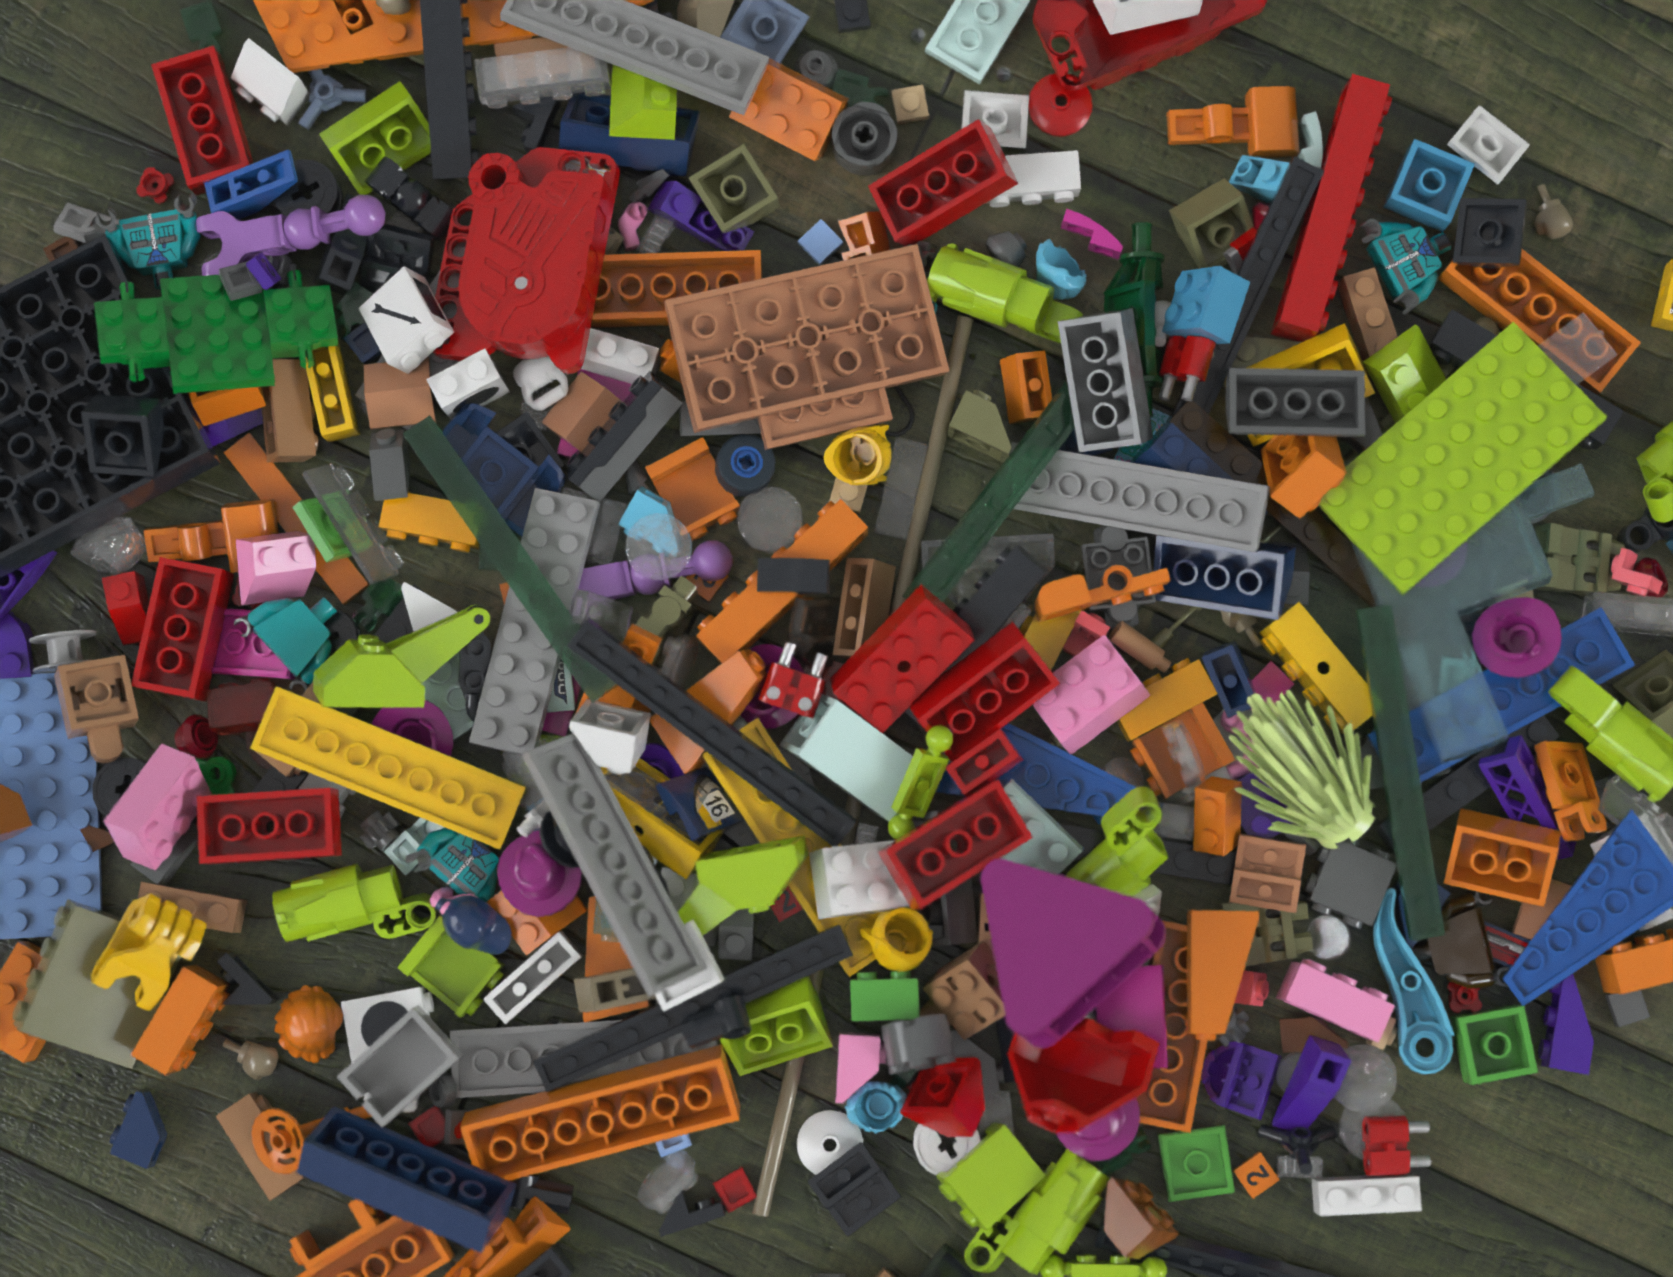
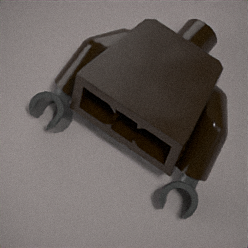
(1465, 949)

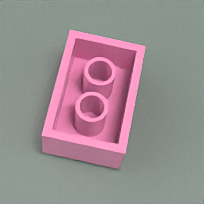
(1091, 695)
(157, 807)
(1336, 999)

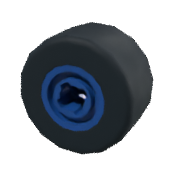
(741, 477)

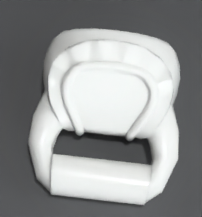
(535, 374)

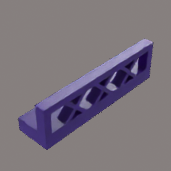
(1529, 782)

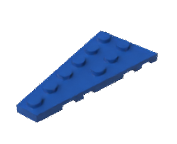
(1054, 778)
(1611, 899)

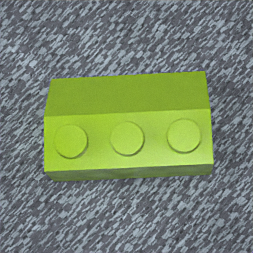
(641, 107)
(380, 128)
(1404, 372)
(783, 1026)

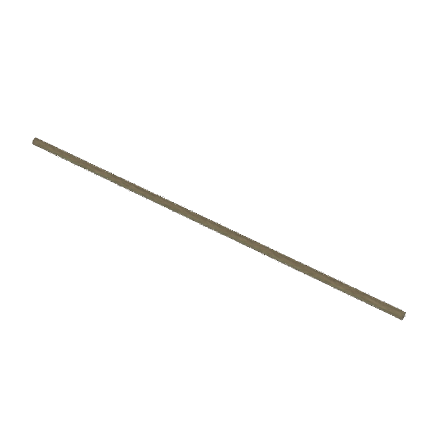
(853, 807)

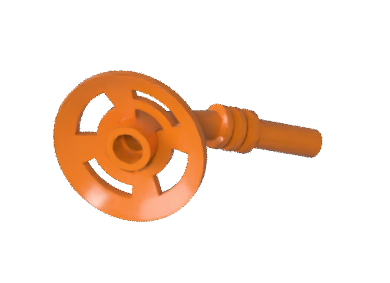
(285, 1137)

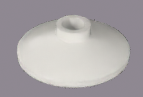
(823, 1126)

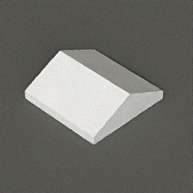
(1001, 112)
(1488, 144)

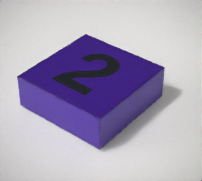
(263, 271)

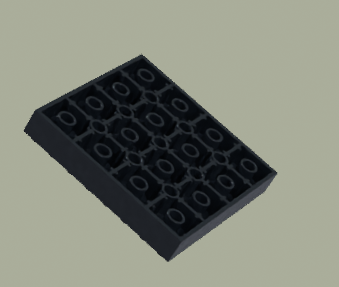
(46, 381)

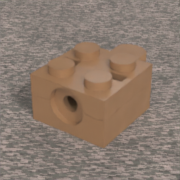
(94, 706)
(966, 991)

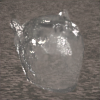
(111, 547)

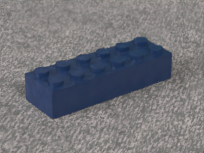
(406, 1179)

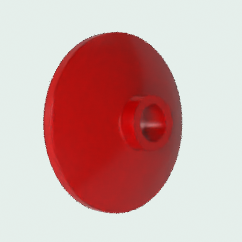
(1056, 119)

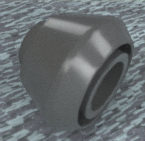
(817, 66)
(1007, 247)

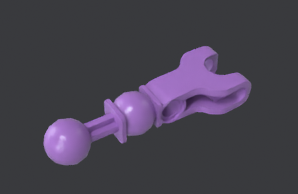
(284, 234)
(617, 580)

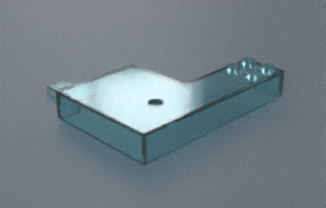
(1484, 570)

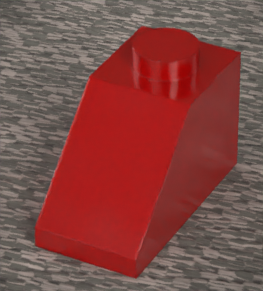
(127, 605)

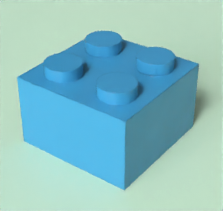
(1428, 185)
(1206, 304)

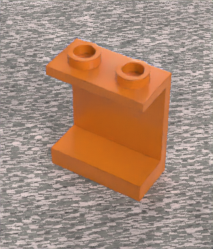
(692, 488)
(1153, 753)
(307, 1252)

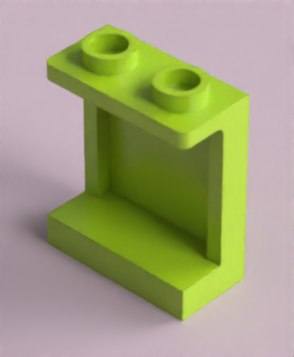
(451, 971)
(990, 1177)

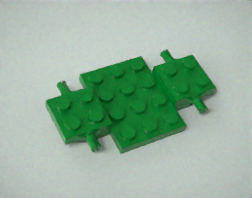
(213, 339)

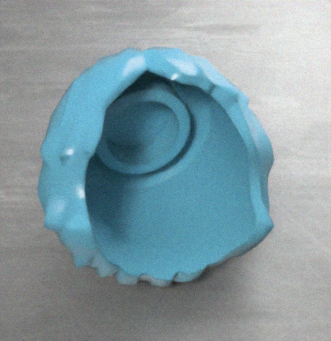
(1059, 270)
(876, 1106)

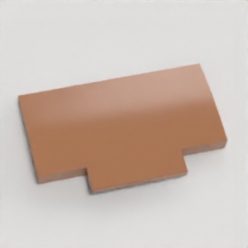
(807, 346)

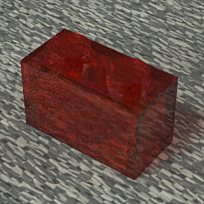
(238, 707)

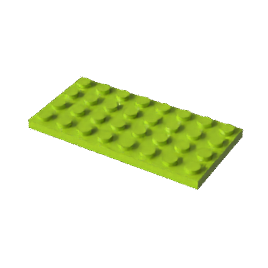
(1460, 458)

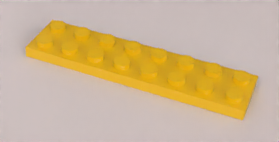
(388, 767)
(773, 823)

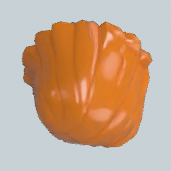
(308, 1023)

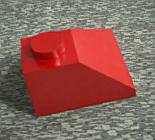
(948, 1098)

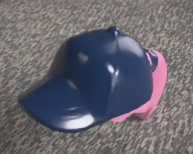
(471, 921)

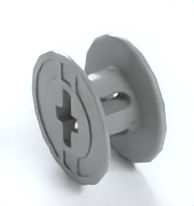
(62, 648)

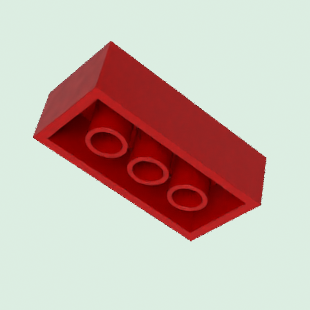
(199, 90)
(943, 184)
(181, 598)
(901, 659)
(985, 690)
(236, 826)
(984, 830)

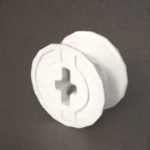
(937, 1159)

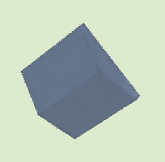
(766, 27)

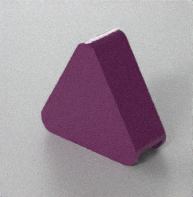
(1061, 946)

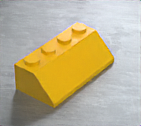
(1323, 352)

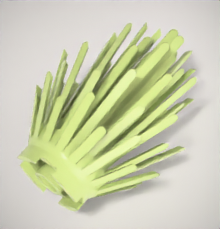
(1321, 791)

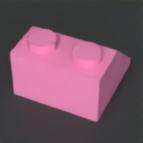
(275, 566)
(857, 1061)

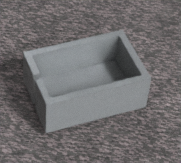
(400, 1065)

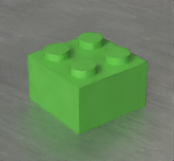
(884, 997)
(1493, 1044)

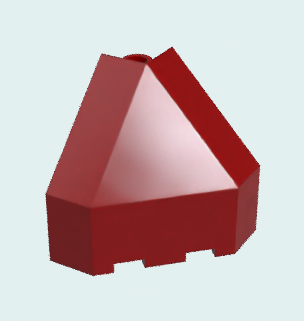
(1081, 1074)

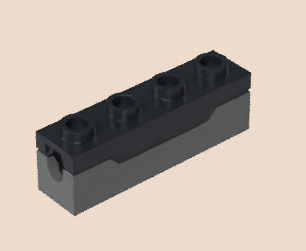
(623, 436)

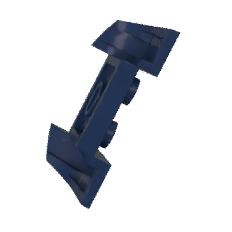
(498, 467)

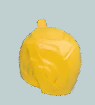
(872, 455)
(899, 939)

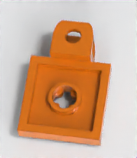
(1570, 788)

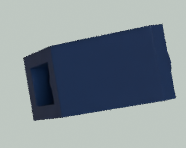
(141, 1133)

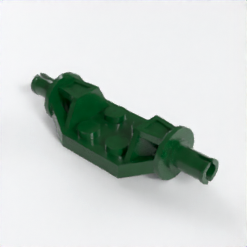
(1141, 297)

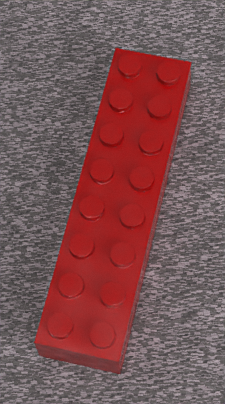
(1331, 208)

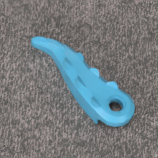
(1415, 998)

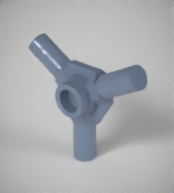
(326, 95)

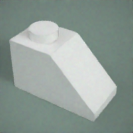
(423, 608)

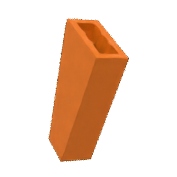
(724, 691)
(603, 958)
(1215, 964)

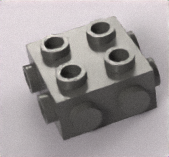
(1350, 882)

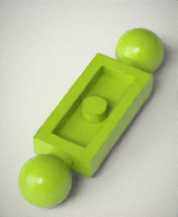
(920, 781)
(1089, 1266)

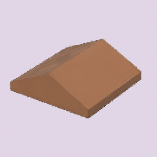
(397, 397)
(580, 411)

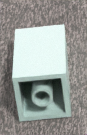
(850, 755)

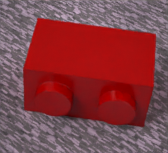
(984, 762)

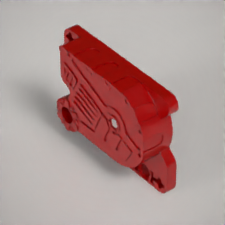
(1109, 57)
(529, 256)

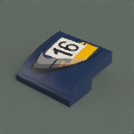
(700, 803)

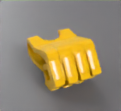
(147, 947)

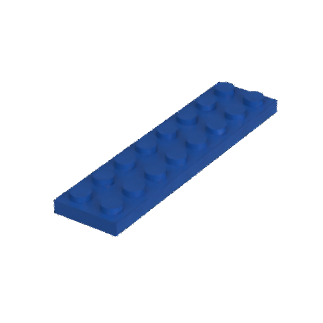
(1585, 644)

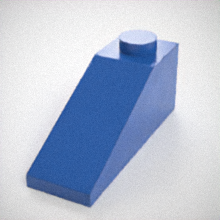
(252, 186)

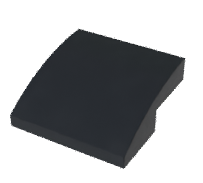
(390, 251)
(854, 1189)

